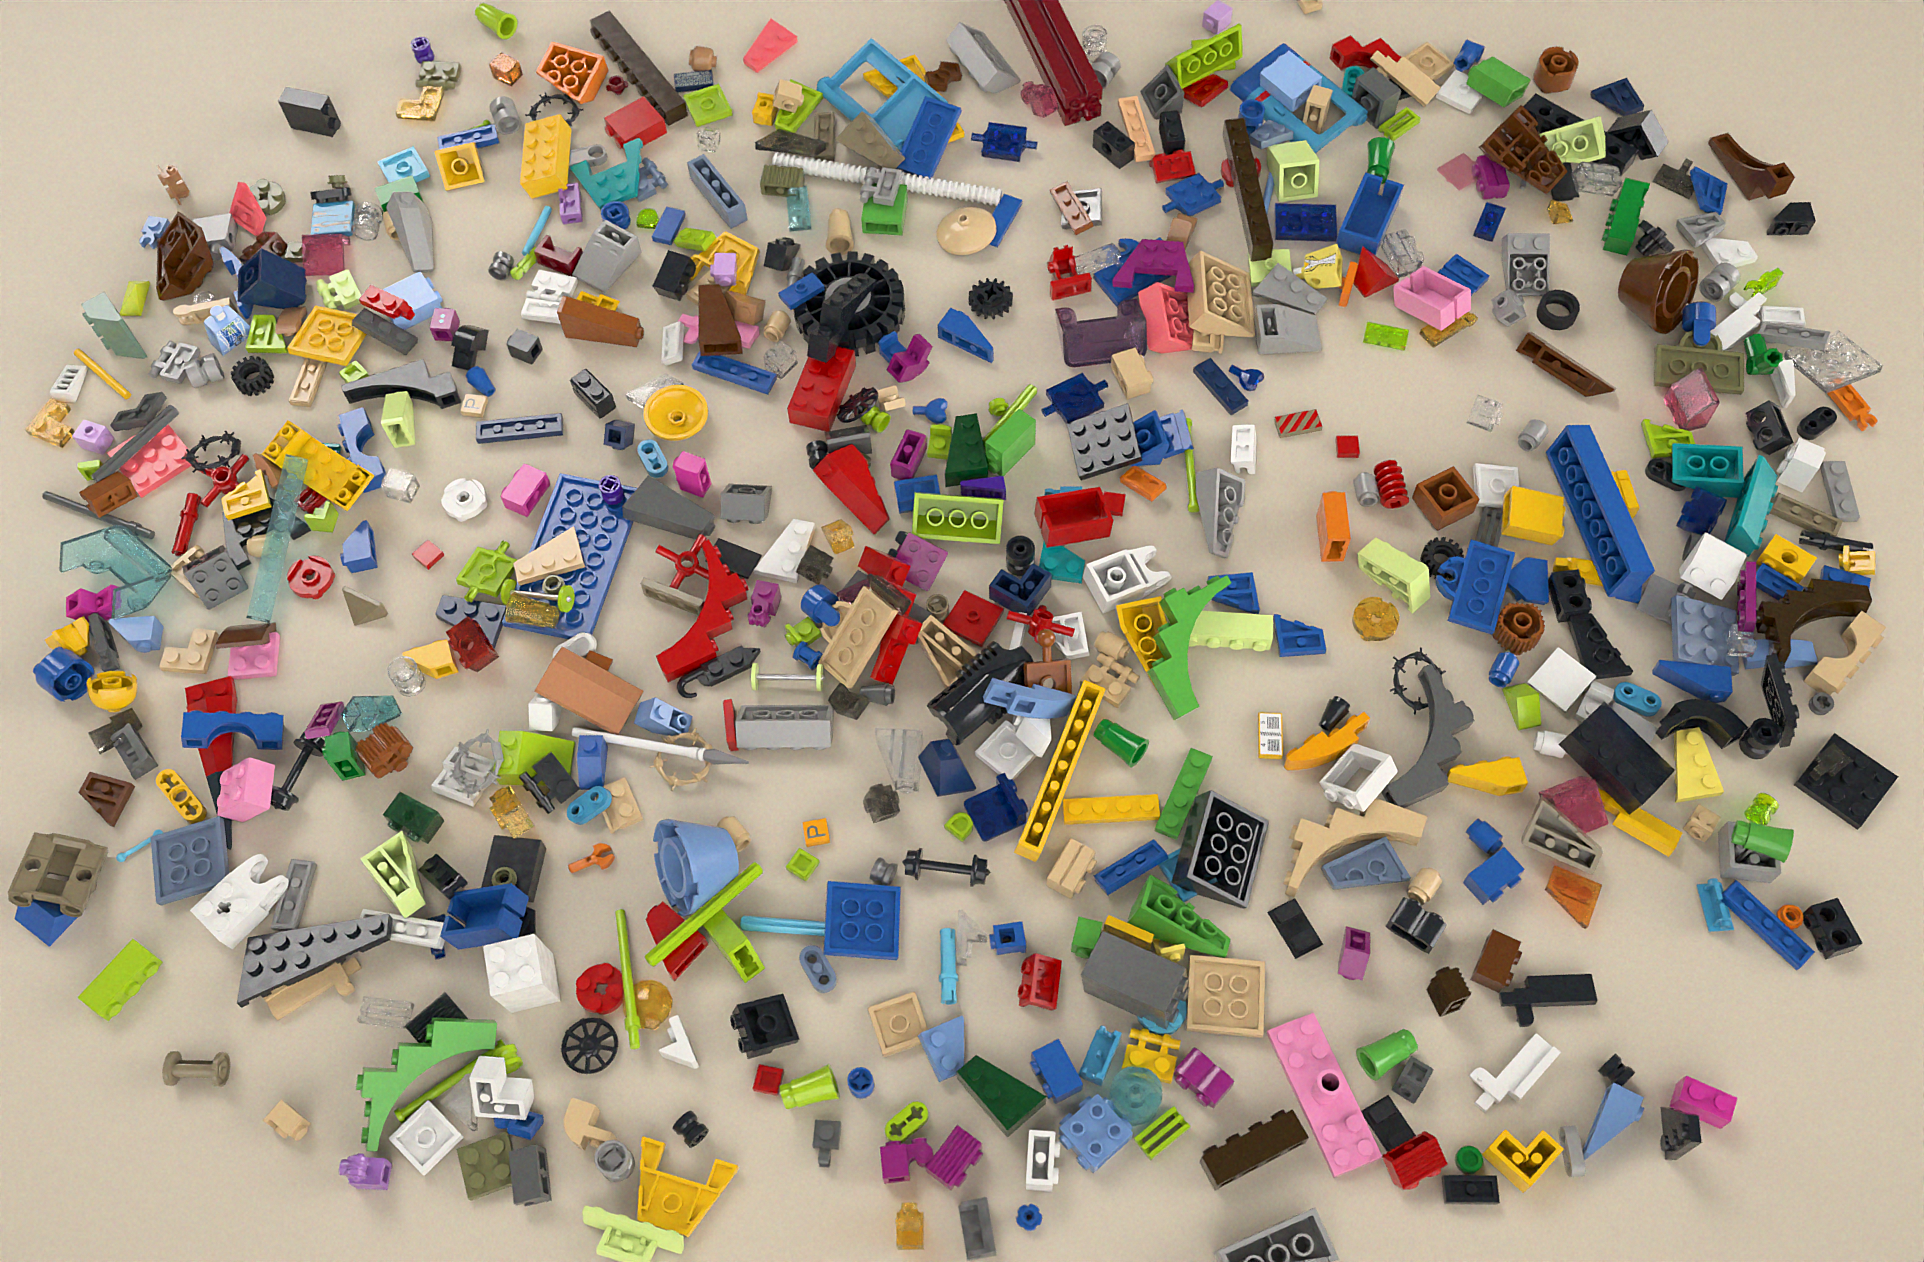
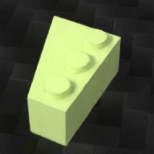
(1397, 571)
(396, 873)

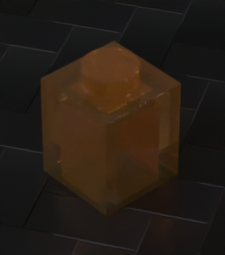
(506, 69)

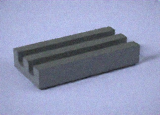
(1494, 515)

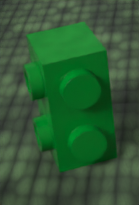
(342, 757)

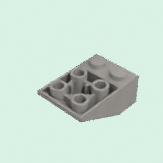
(607, 256)
(1526, 263)
(1285, 330)

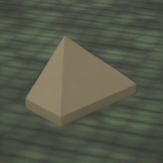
(363, 608)

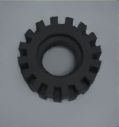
(256, 384)
(1439, 547)

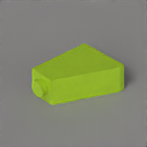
(734, 945)

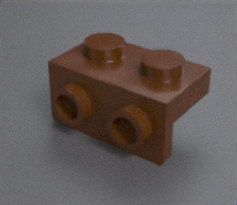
(268, 241)

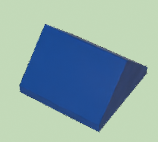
(1151, 439)
(44, 920)

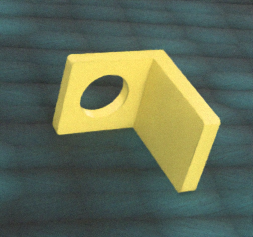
(1173, 953)

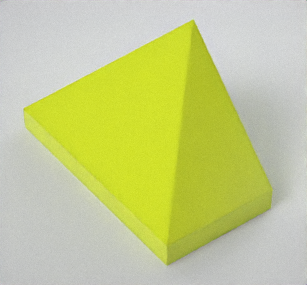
(134, 298)

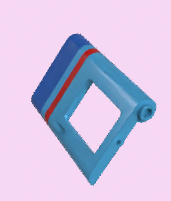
(1248, 87)

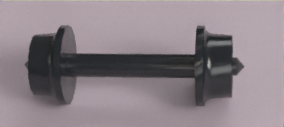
(282, 797)
(914, 864)

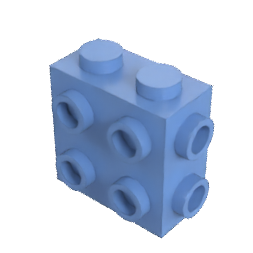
(1094, 1132)

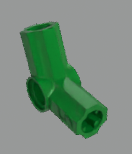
(1759, 359)

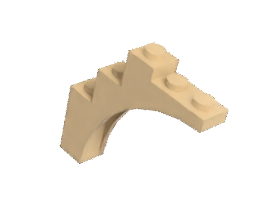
(1345, 828)

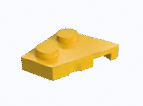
(247, 498)

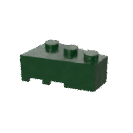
(1000, 1094)

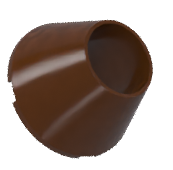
(1660, 287)

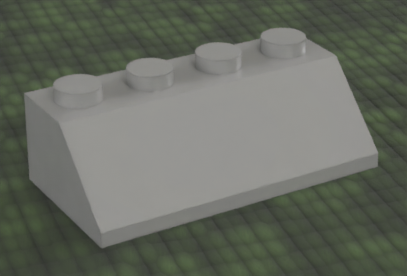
(981, 59)
(784, 726)

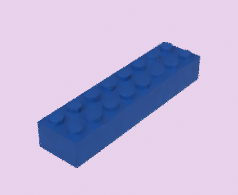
(1599, 511)

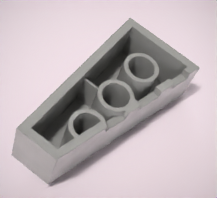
(1292, 1240)

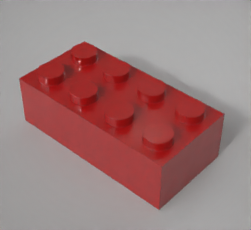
(821, 390)

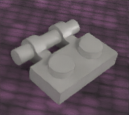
(887, 186)
(174, 368)

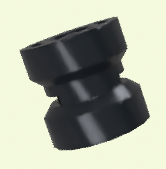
(816, 451)
(1616, 1070)
(690, 1129)

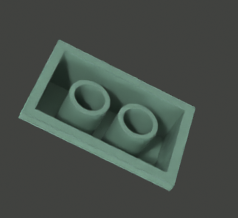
(112, 327)

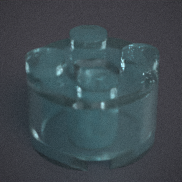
(1136, 1081)

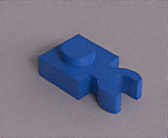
(521, 1128)

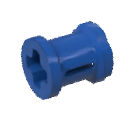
(807, 655)

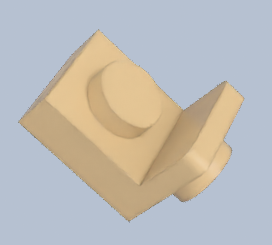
(890, 399)
(1701, 823)

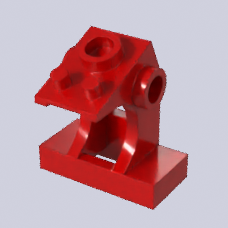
(1061, 263)

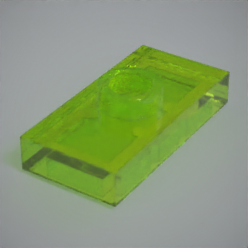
(1386, 336)

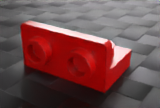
(1172, 166)
(1040, 981)

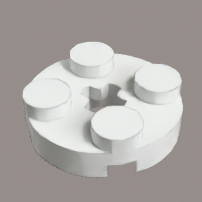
(464, 510)

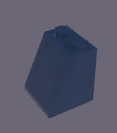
(271, 282)

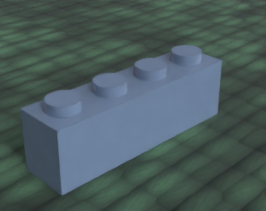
(717, 191)

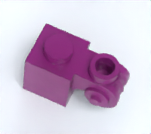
(765, 602)
(898, 1157)

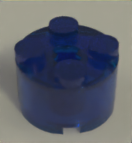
(1701, 512)

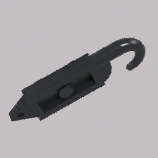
(719, 669)

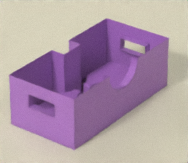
(570, 204)

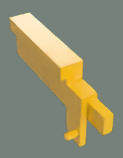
(1643, 826)

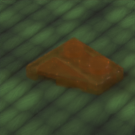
(1574, 894)

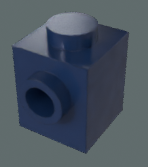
(619, 434)

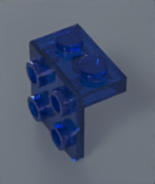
(996, 809)

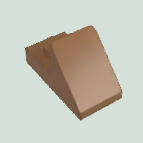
(1182, 229)

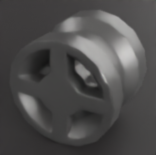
(883, 871)

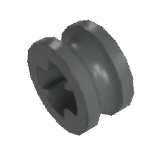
(1827, 700)

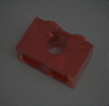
(482, 651)

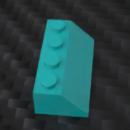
(1752, 507)

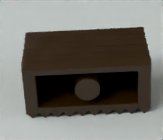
(1448, 991)

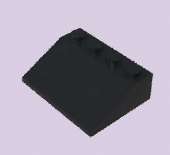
(1617, 758)
(1220, 844)

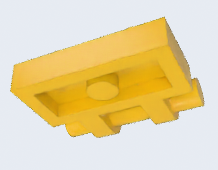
(1158, 1062)

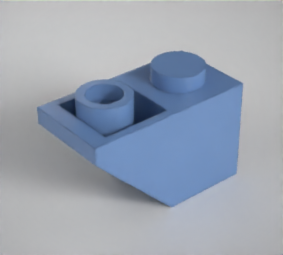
(662, 718)

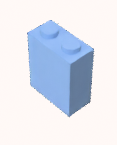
(1289, 80)
(419, 295)

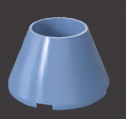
(693, 862)

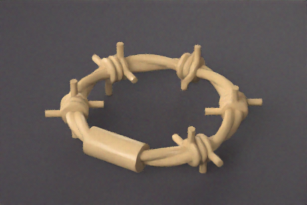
(672, 780)

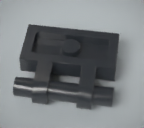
(554, 777)

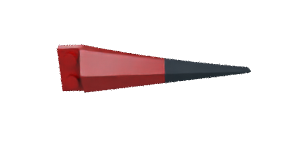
(218, 757)

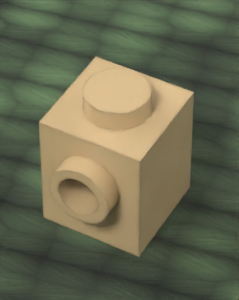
(788, 96)

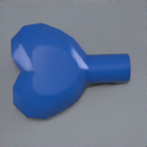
(933, 410)

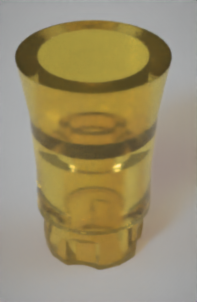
(531, 611)

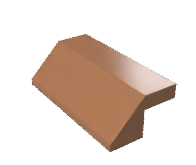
(589, 691)

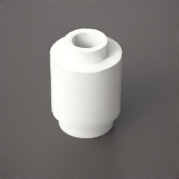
(1547, 743)

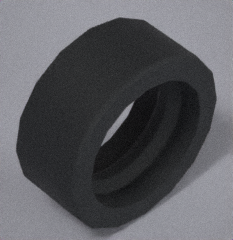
(1563, 298)

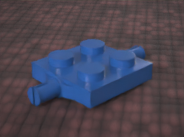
(1193, 195)

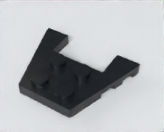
(245, 527)

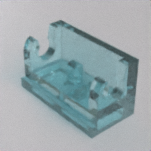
(798, 209)

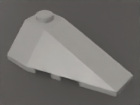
(1219, 500)

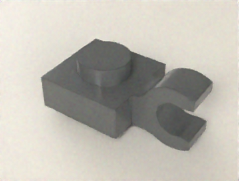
(825, 1138)

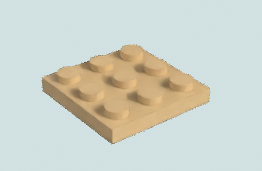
(1226, 996)

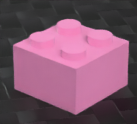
(245, 790)

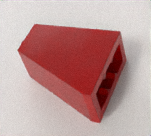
(663, 921)

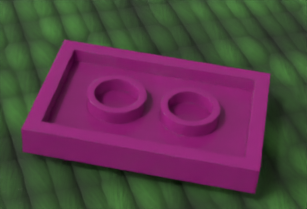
(1747, 598)

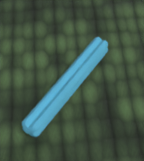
(780, 925)

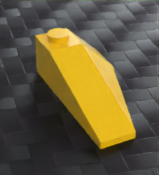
(1139, 624)

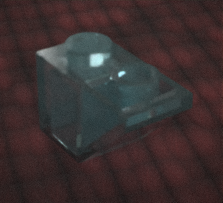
(366, 712)

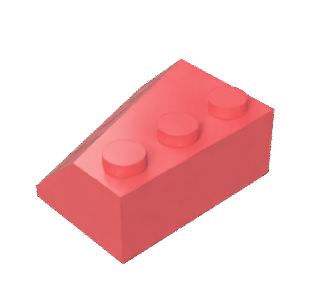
(1166, 318)

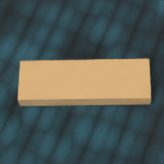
(307, 382)

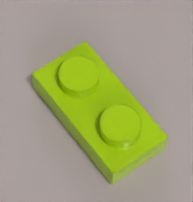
(694, 239)

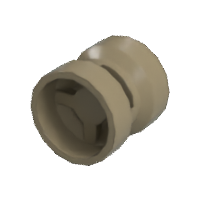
(936, 604)

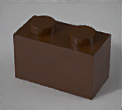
(1496, 961)

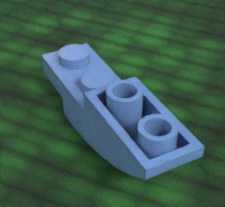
(1029, 702)

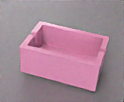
(1432, 297)

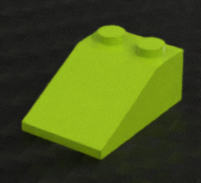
(524, 749)

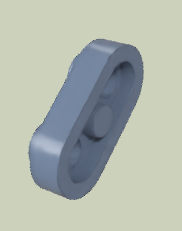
(818, 970)

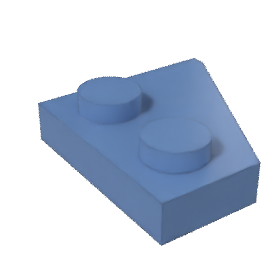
(945, 1047)

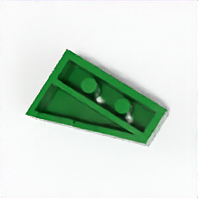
(1625, 217)

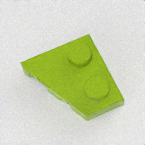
(1661, 438)

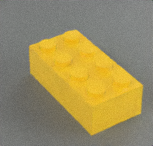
(545, 156)

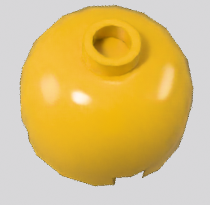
(112, 690)

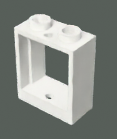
(1346, 767)

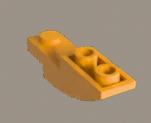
(1325, 749)

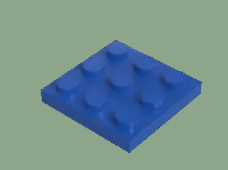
(862, 920)

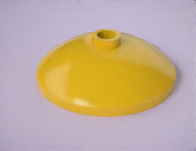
(674, 404)

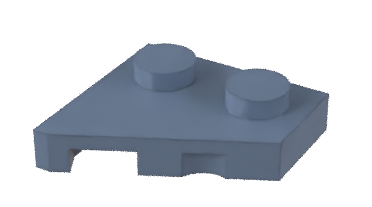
(1270, 134)

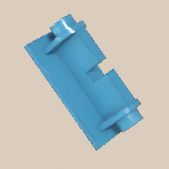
(1715, 911)

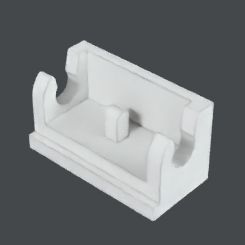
(1244, 448)

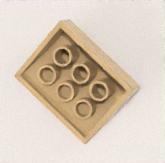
(1220, 298)

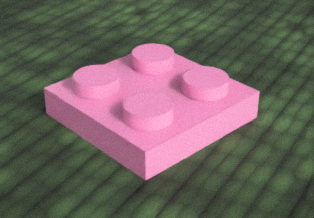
(255, 660)

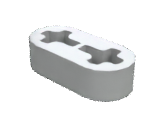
(1572, 1151)

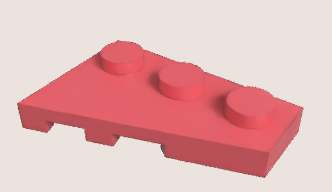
(769, 45)

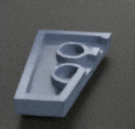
(1366, 866)

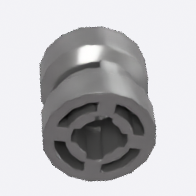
(501, 265)

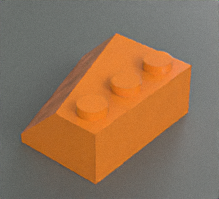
(573, 71)

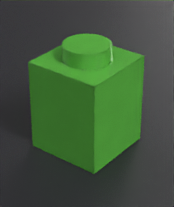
(1086, 937)

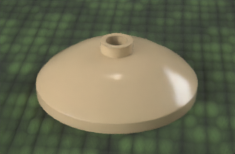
(966, 230)

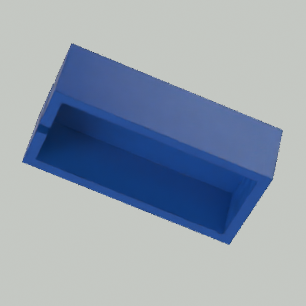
(1369, 215)

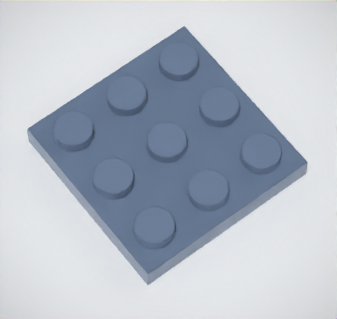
(1702, 632)
(189, 860)

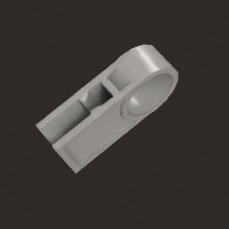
(584, 153)

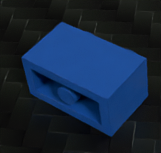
(1494, 876)
(1056, 1071)

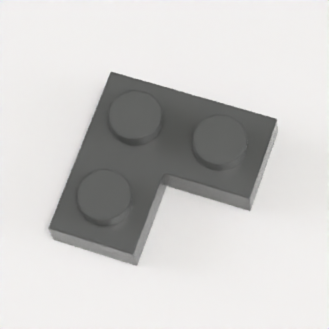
(140, 416)

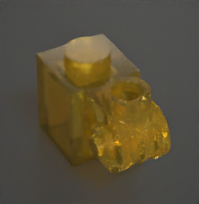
(909, 1227)

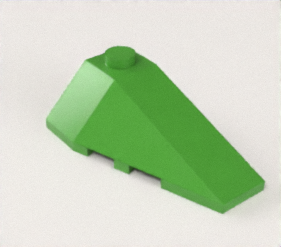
(1173, 921)

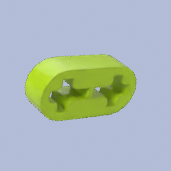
(903, 1117)

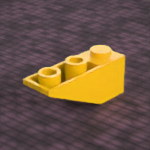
(1495, 777)

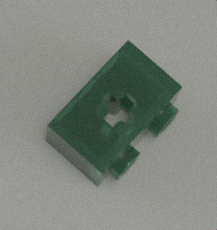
(413, 818)

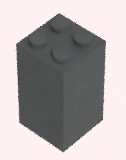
(1135, 980)

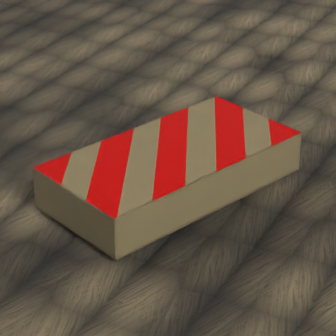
(1298, 423)

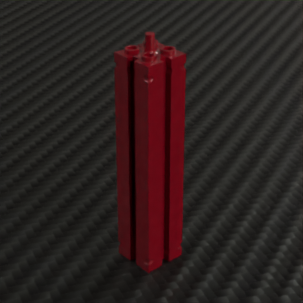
(1058, 57)

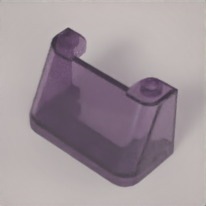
(1098, 339)

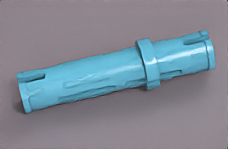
(948, 966)

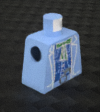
(225, 328)

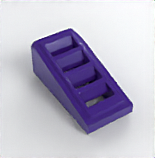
(985, 487)

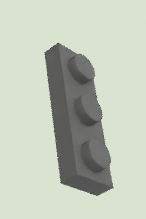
(384, 331)

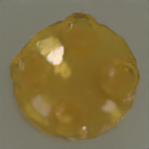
(652, 1003)

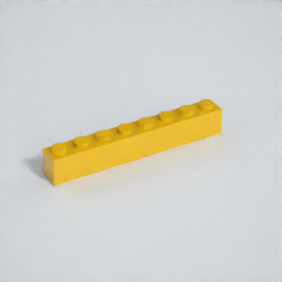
(1059, 771)

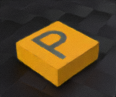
(816, 832)

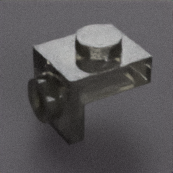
(847, 702)

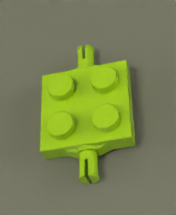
(486, 571)

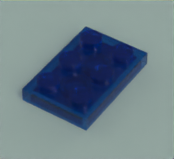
(1305, 222)

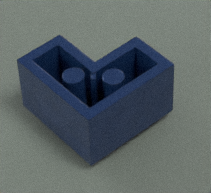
(1020, 594)

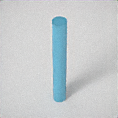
(537, 230)

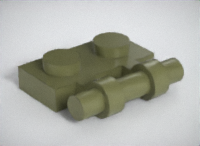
(439, 74)

